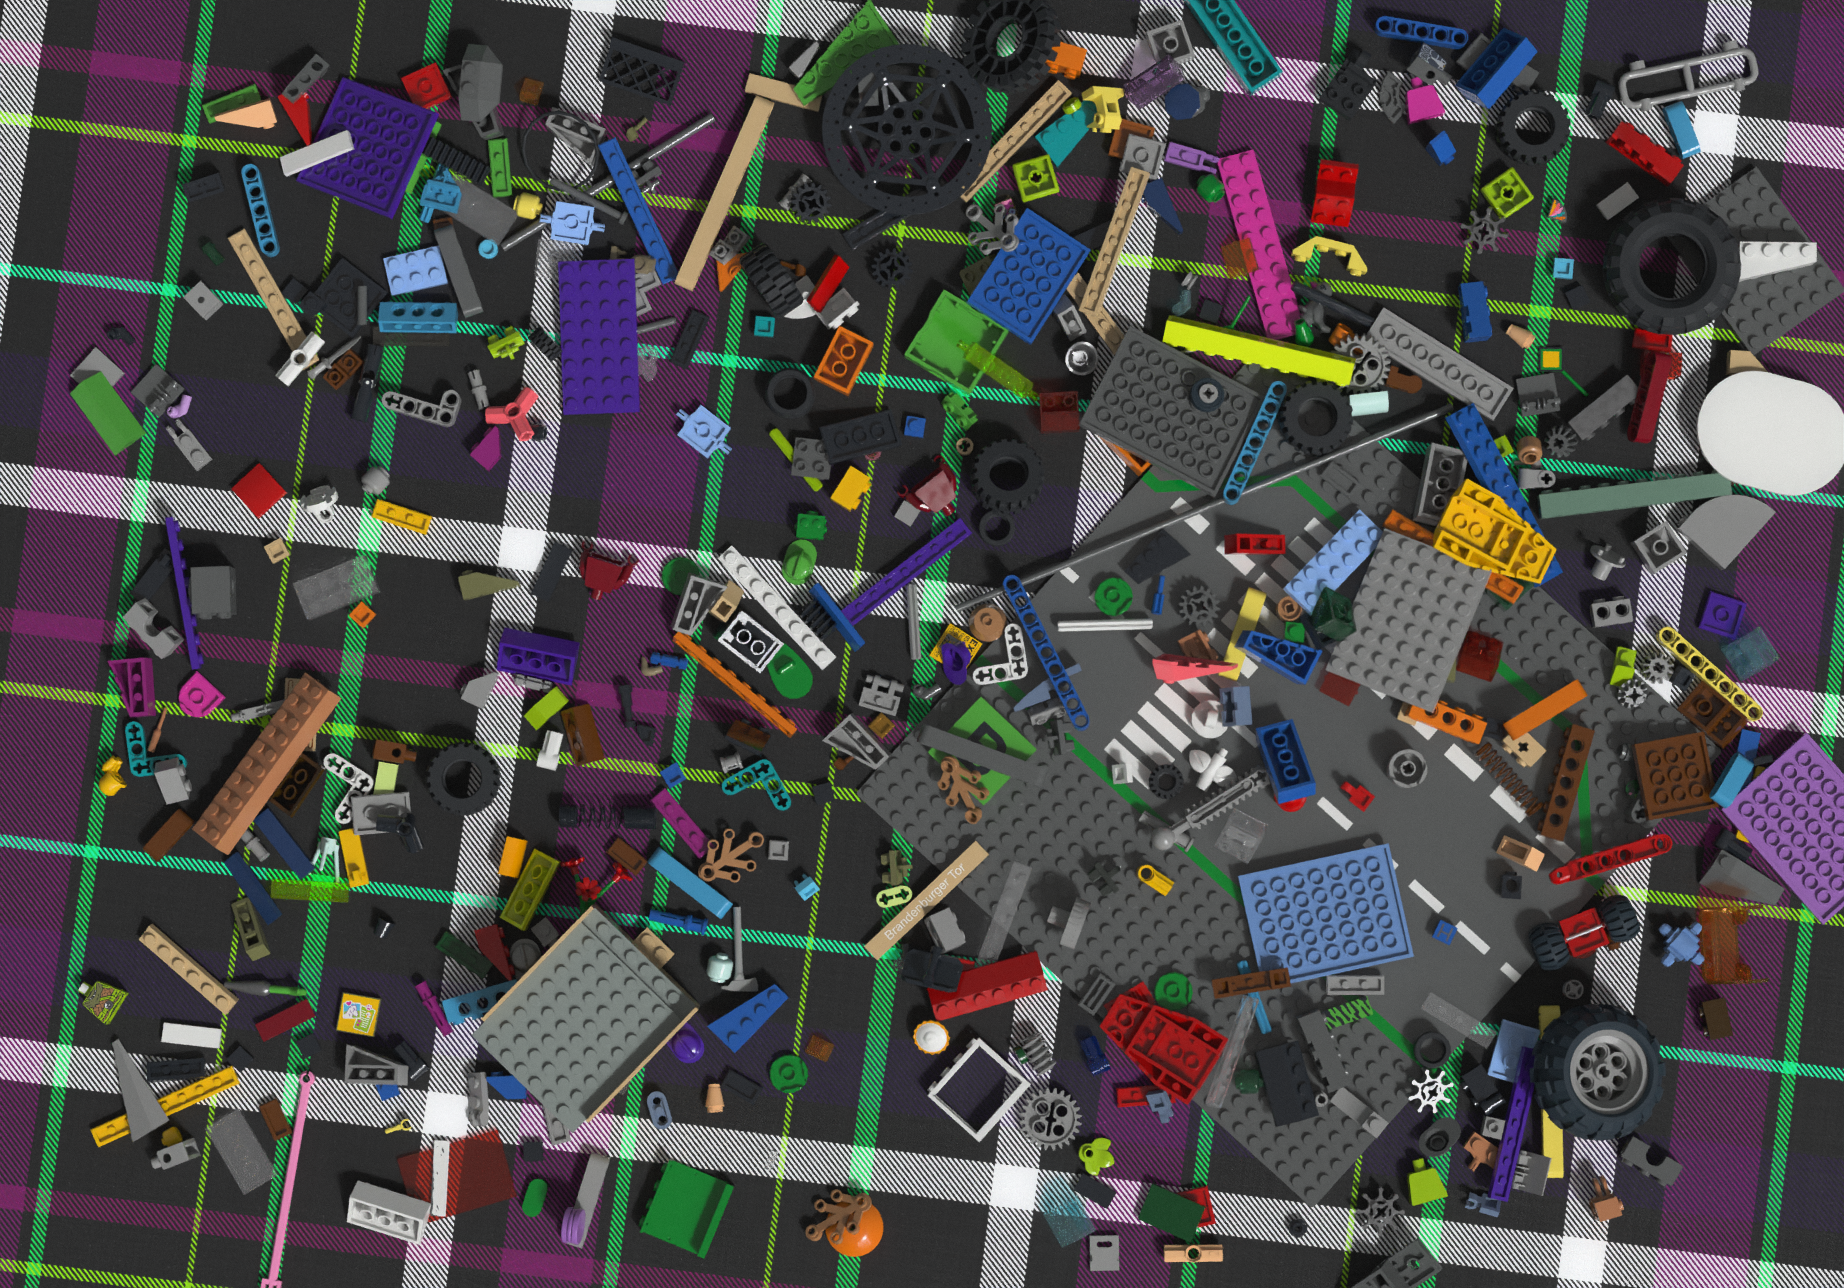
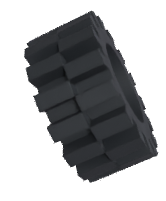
(545, 344)
(1154, 781)

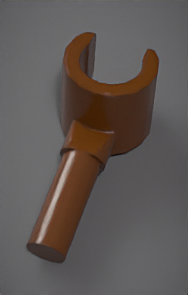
(799, 269)
(840, 763)

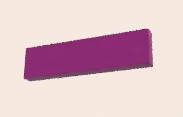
(681, 822)

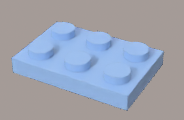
(415, 270)
(1508, 1049)

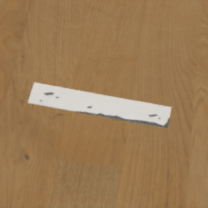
(439, 1178)

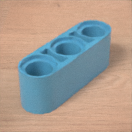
(1681, 130)
(1731, 780)

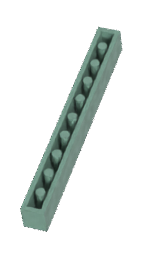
(1632, 495)

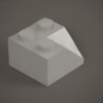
(1171, 41)
(1658, 548)

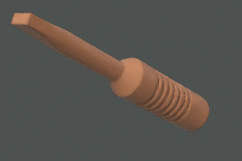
(156, 734)

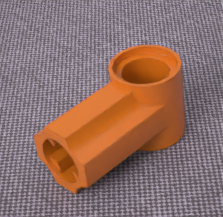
(1341, 332)

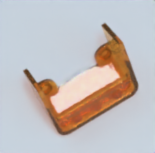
(1721, 946)

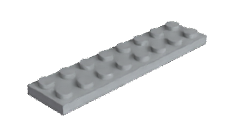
(1439, 364)

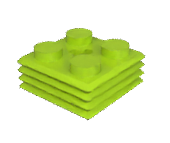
(1041, 167)
(1510, 182)

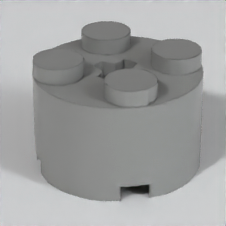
(1416, 764)

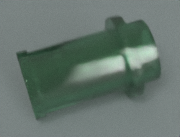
(213, 253)

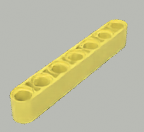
(1699, 671)

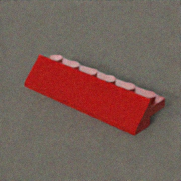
(990, 986)

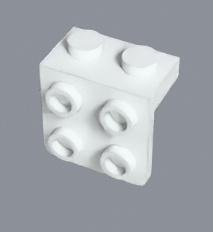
(837, 308)

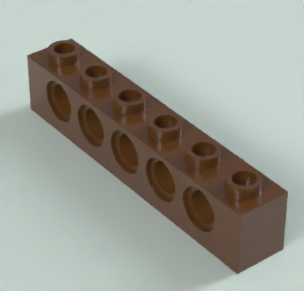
(1584, 737)

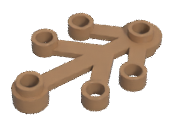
(951, 767)
(728, 858)
(840, 1215)

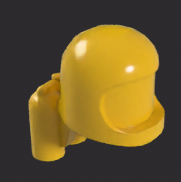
(112, 780)

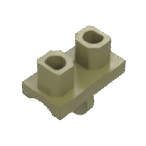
(898, 867)

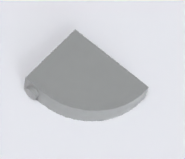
(1724, 526)

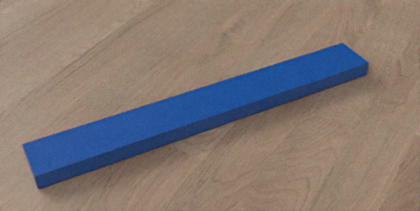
(638, 210)

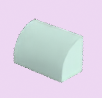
(1369, 403)

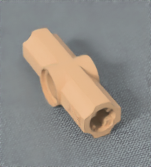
(1206, 1253)

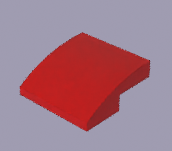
(259, 490)

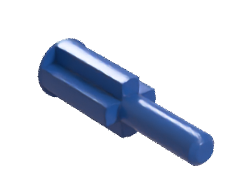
(1158, 597)

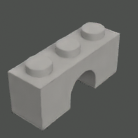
(141, 620)

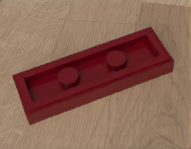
(285, 1020)

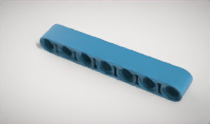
(1255, 433)

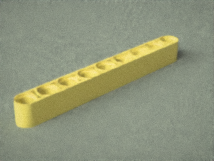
(1551, 1135)

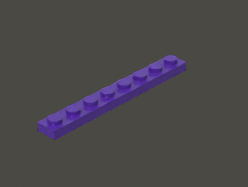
(180, 565)
(906, 572)
(1513, 1128)

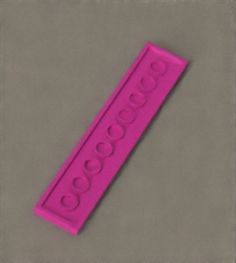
(1255, 221)

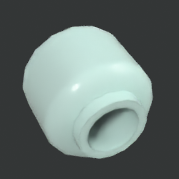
(719, 967)

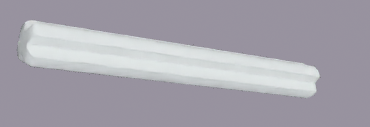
(1113, 624)

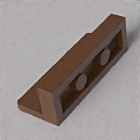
(582, 735)

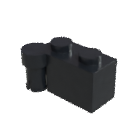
(1482, 1089)

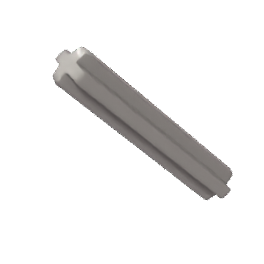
(913, 619)

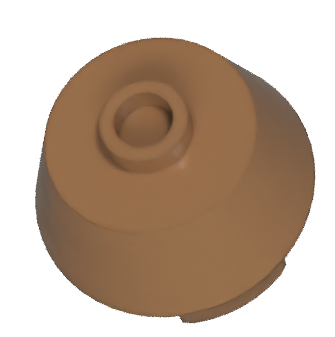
(987, 622)

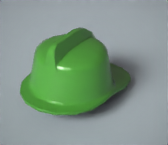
(799, 562)

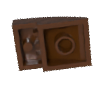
(1713, 715)

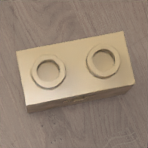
(1532, 747)

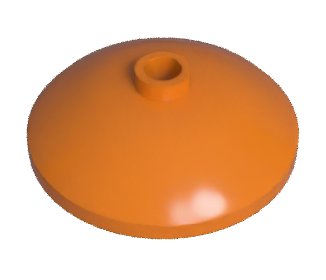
(865, 1240)

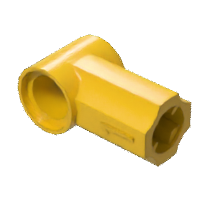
(1155, 880)

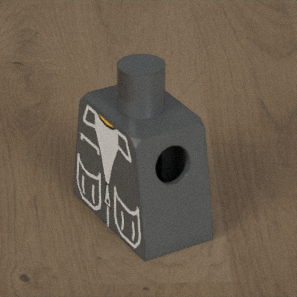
(1428, 66)

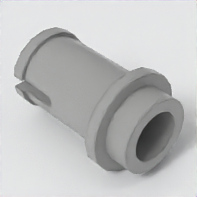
(1325, 1098)

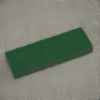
(464, 954)

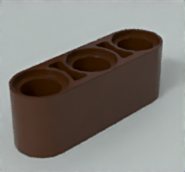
(168, 835)

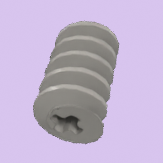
(1038, 1053)

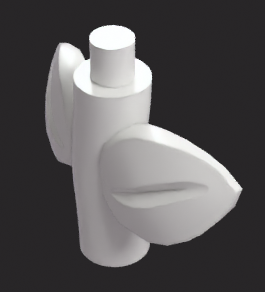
(1211, 768)

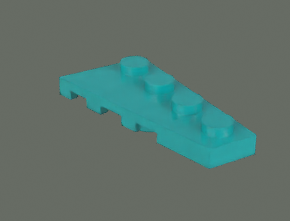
(1066, 132)

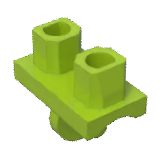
(507, 345)

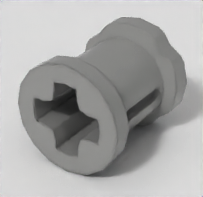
(731, 762)

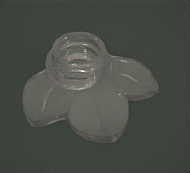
(647, 367)

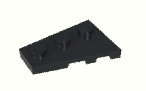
(1156, 557)

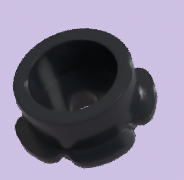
(1297, 1233)

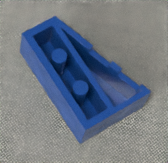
(1474, 312)

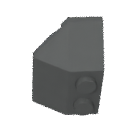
(479, 83)

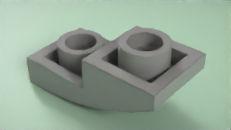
(730, 246)

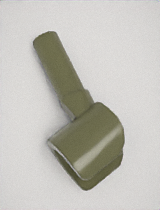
(631, 132)

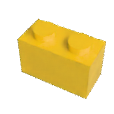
(851, 488)

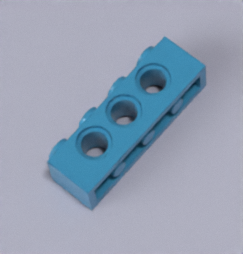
(418, 317)
(452, 1005)

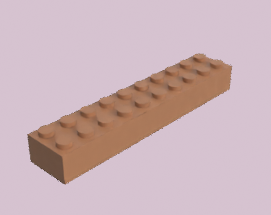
(266, 763)

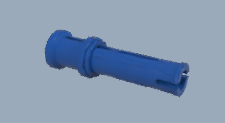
(688, 923)

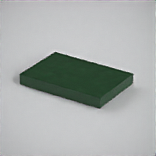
(1171, 1212)

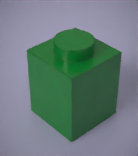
(1294, 632)

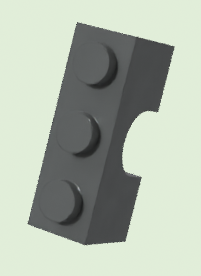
(1635, 1153)

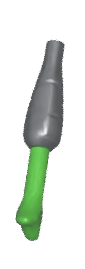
(263, 988)

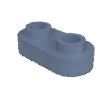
(658, 1110)

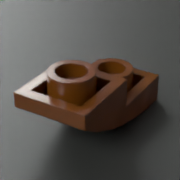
(343, 369)

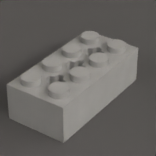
(1432, 475)

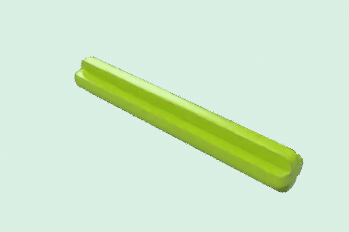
(788, 450)

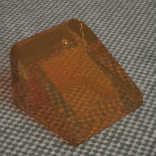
(531, 91)
(819, 1048)

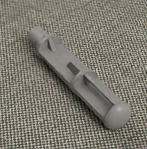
(257, 711)

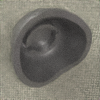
(1081, 358)

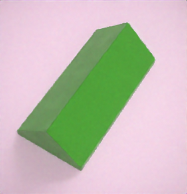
(107, 413)

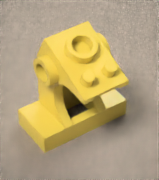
(1102, 97)

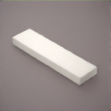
(316, 153)

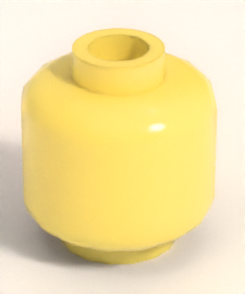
(528, 205)

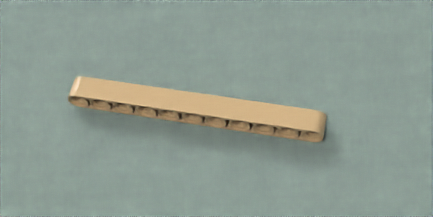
(724, 193)

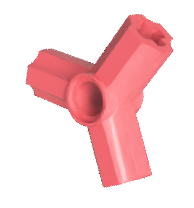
(519, 422)

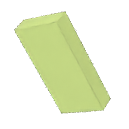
(385, 778)

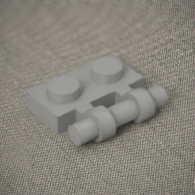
(878, 700)

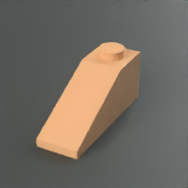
(254, 115)

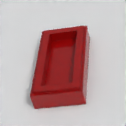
(1651, 341)

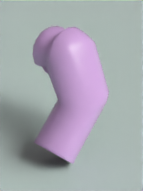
(181, 409)

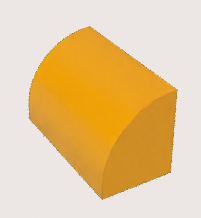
(512, 857)

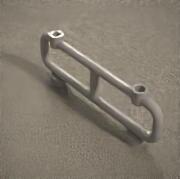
(1638, 69)

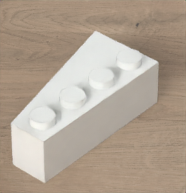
(1774, 257)

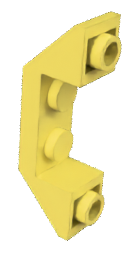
(1355, 264)

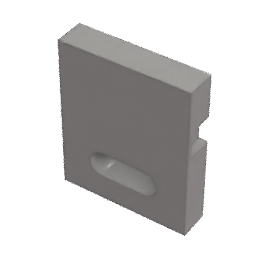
(1104, 1257)

